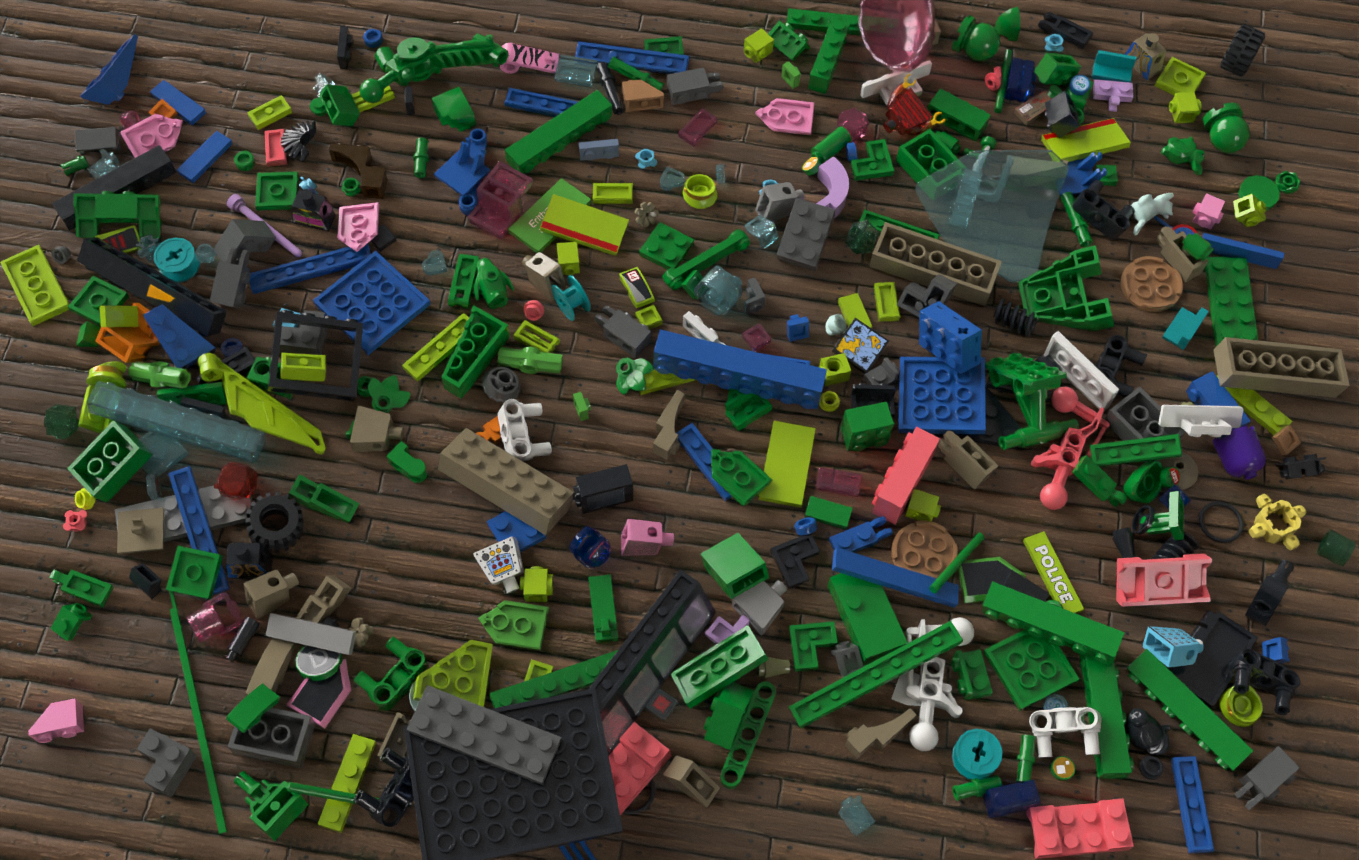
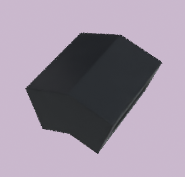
(145, 580)

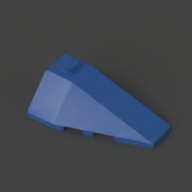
(113, 77)

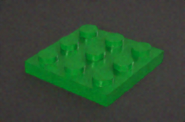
(1030, 668)

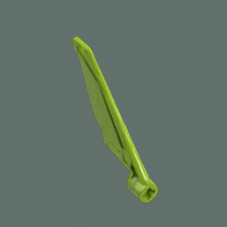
(258, 407)

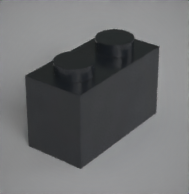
(1061, 115)

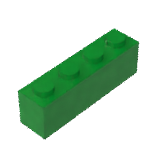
(829, 56)

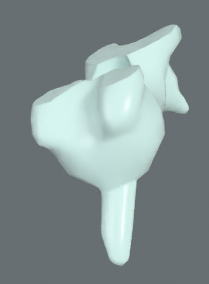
(1147, 208)

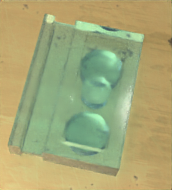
(575, 70)

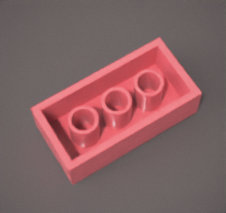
(904, 475)

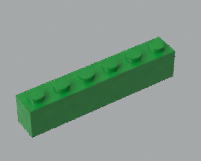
(558, 132)
(1052, 622)
(1105, 697)
(1189, 710)

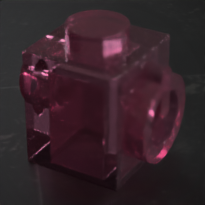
(854, 122)

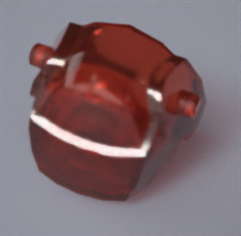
(236, 481)

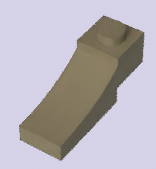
(667, 440)
(325, 600)
(863, 738)

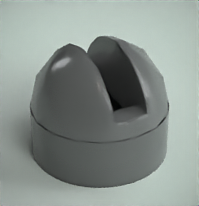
(61, 254)

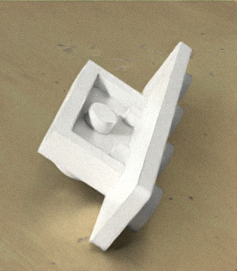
(889, 82)
(1202, 419)

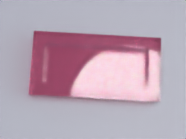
(697, 127)
(838, 481)

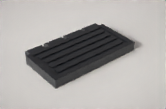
(1211, 671)

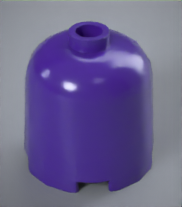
(1241, 452)

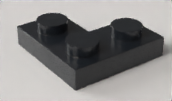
(789, 558)

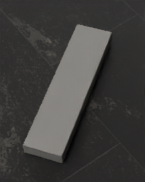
(311, 633)

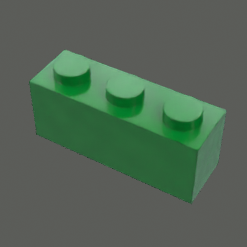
(959, 115)

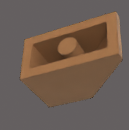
(641, 96)

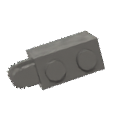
(692, 85)
(231, 280)
(624, 331)
(1267, 776)

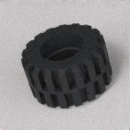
(1242, 50)
(275, 505)

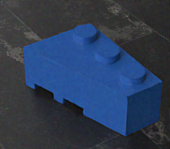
(176, 337)

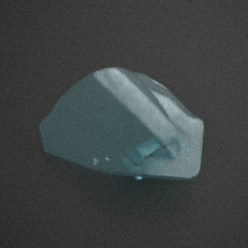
(996, 205)

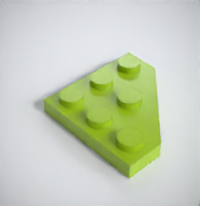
(460, 673)

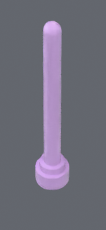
(237, 204)

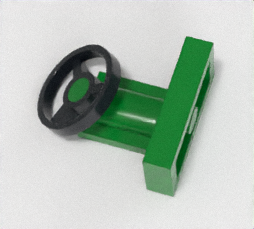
(1162, 522)

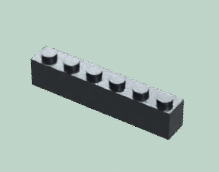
(132, 176)

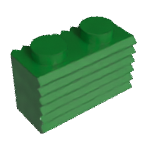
(339, 105)

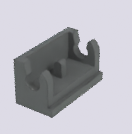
(97, 139)

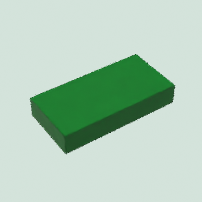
(828, 512)

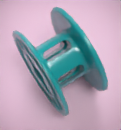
(176, 259)
(571, 298)
(989, 753)

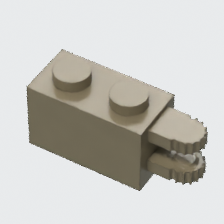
(1176, 256)
(967, 459)

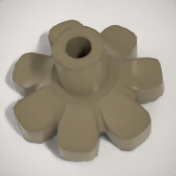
(646, 214)
(362, 631)

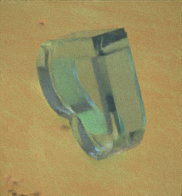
(671, 178)
(434, 264)

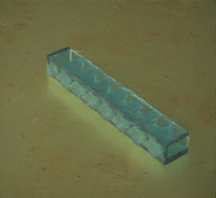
(176, 421)

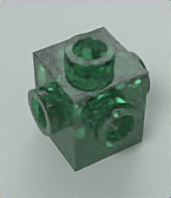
(862, 237)
(61, 421)

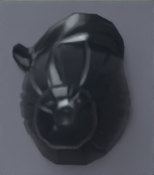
(1147, 732)

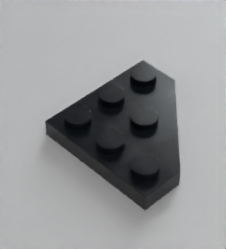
(998, 422)

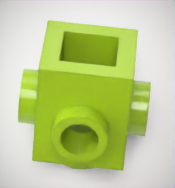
(1249, 210)

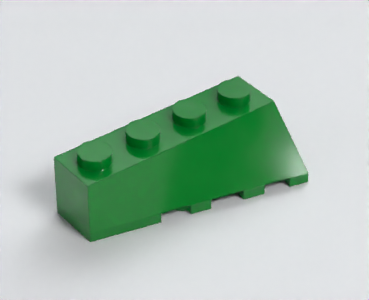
(474, 351)

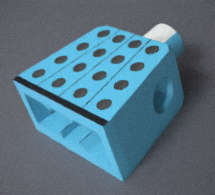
(1172, 646)

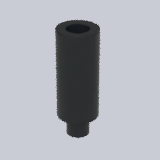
(242, 638)

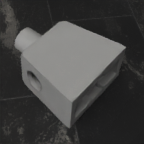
(777, 200)
(760, 604)

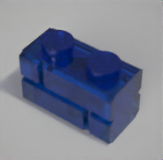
(1020, 80)
(1011, 798)

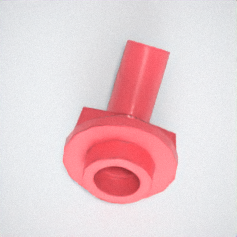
(993, 80)

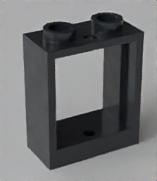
(603, 489)

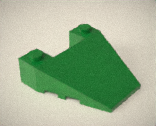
(1060, 295)

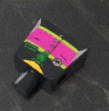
(312, 211)

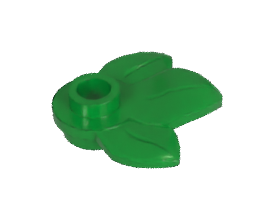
(633, 376)
(388, 392)

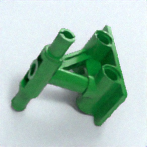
(1030, 385)

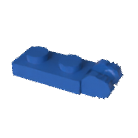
(860, 536)

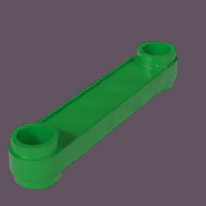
(737, 240)

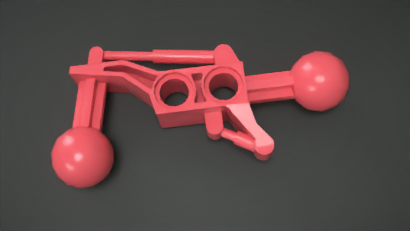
(1066, 400)

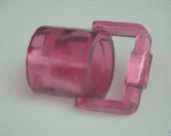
(207, 621)

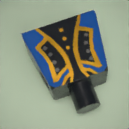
(246, 558)

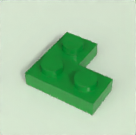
(876, 165)
(806, 639)

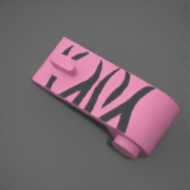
(529, 58)

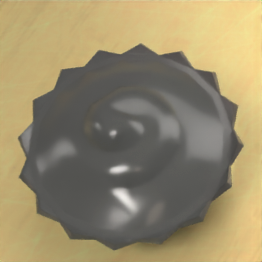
(501, 384)

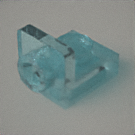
(104, 165)
(763, 230)
(855, 815)

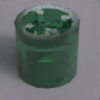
(1336, 547)

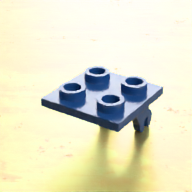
(462, 171)
(1081, 175)

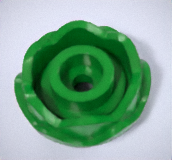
(1287, 182)

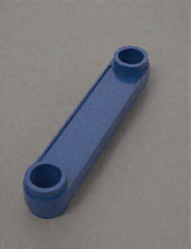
(479, 141)

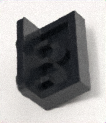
(872, 394)

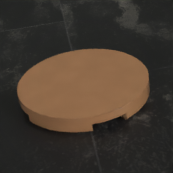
(1151, 284)
(924, 548)

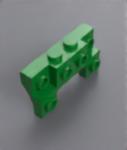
(117, 208)

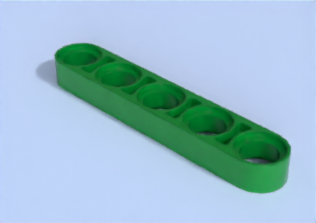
(745, 745)

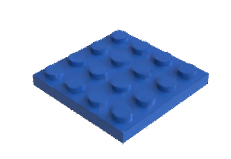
(373, 296)
(941, 397)

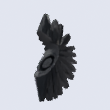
(297, 138)

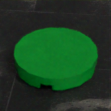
(1261, 188)

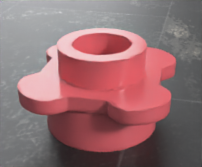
(76, 526)

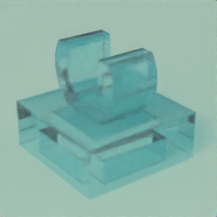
(322, 81)

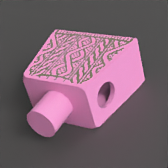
(644, 538)

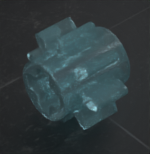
(147, 247)

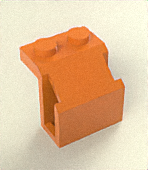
(129, 342)

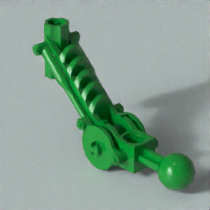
(420, 59)

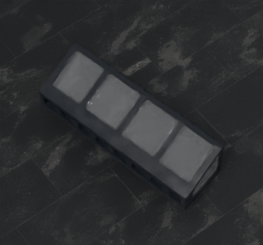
(650, 654)

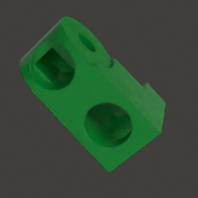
(405, 464)

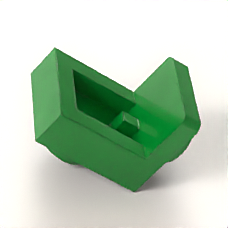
(69, 620)

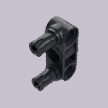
(1102, 213)
(1112, 358)
(1270, 594)
(1264, 674)
(396, 795)

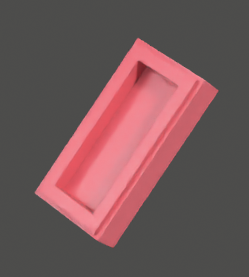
(274, 152)

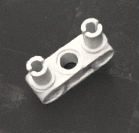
(515, 430)
(1066, 720)

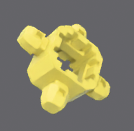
(1290, 514)

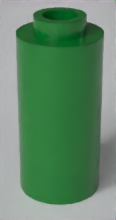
(831, 144)

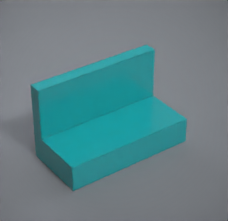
(1113, 67)
(1184, 327)

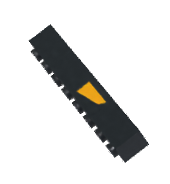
(151, 286)

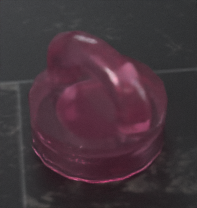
(127, 120)

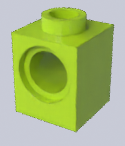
(758, 45)
(568, 257)
(839, 363)
(923, 506)

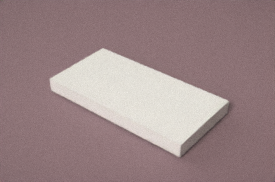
(1082, 372)

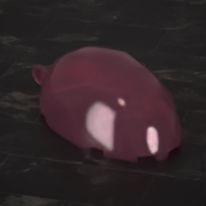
(898, 31)

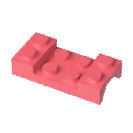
(1162, 580)
(635, 763)
(1080, 829)

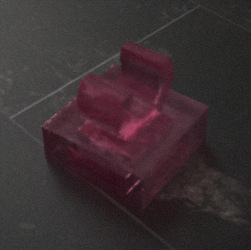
(756, 337)

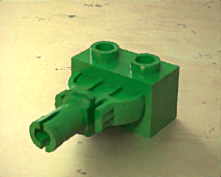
(272, 807)

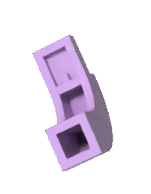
(836, 180)

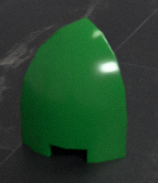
(1009, 24)

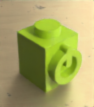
(1185, 107)
(536, 584)

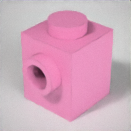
(1208, 211)

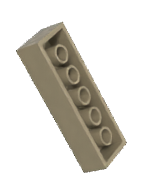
(923, 258)
(1280, 367)
(505, 481)

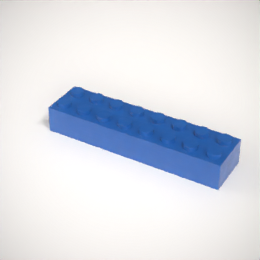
(738, 369)

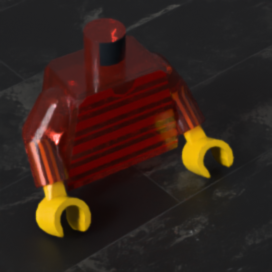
(908, 113)

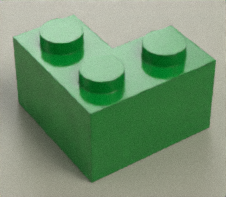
(728, 713)

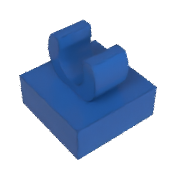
(797, 328)
(1276, 649)

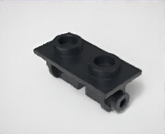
(1310, 464)

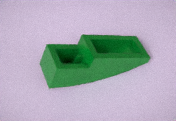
(323, 499)

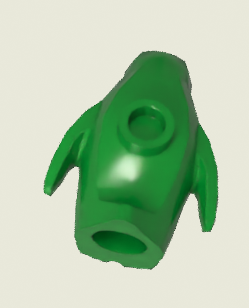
(491, 284)

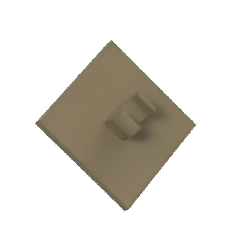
(140, 530)

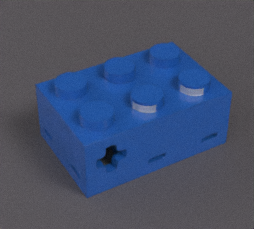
(950, 337)

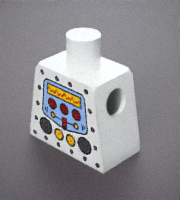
(502, 563)

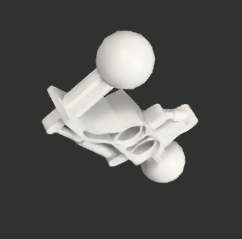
(923, 734)

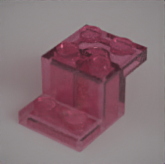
(500, 200)

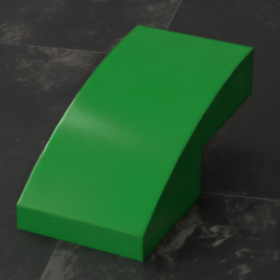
(252, 708)

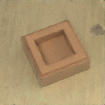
(1286, 440)

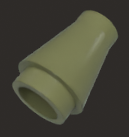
(773, 668)

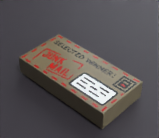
(1032, 108)

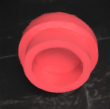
(533, 310)

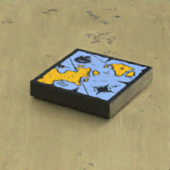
(861, 345)

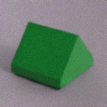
(88, 335)

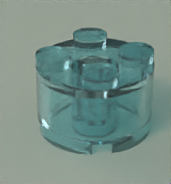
(718, 291)

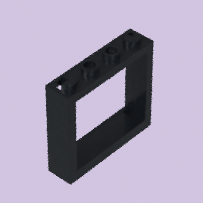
(313, 389)

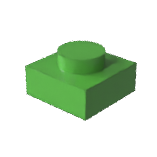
(791, 74)
(582, 406)

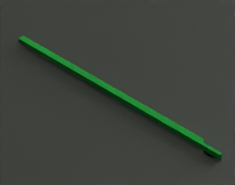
(219, 815)

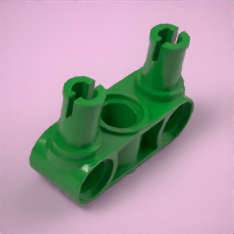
(398, 679)

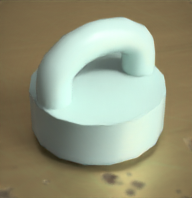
(835, 325)

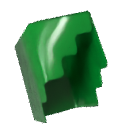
(454, 109)

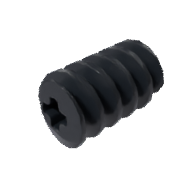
(1015, 318)
(1177, 548)

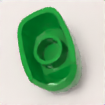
(1144, 482)

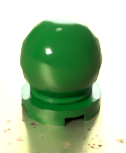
(978, 40)
(1227, 128)

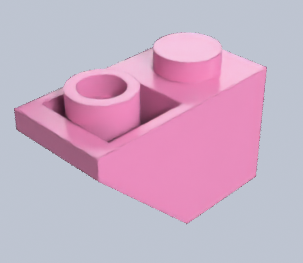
(59, 720)

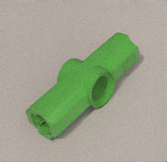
(530, 360)
(159, 374)

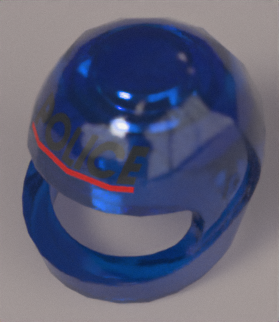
(593, 551)

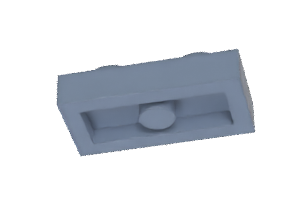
(599, 149)

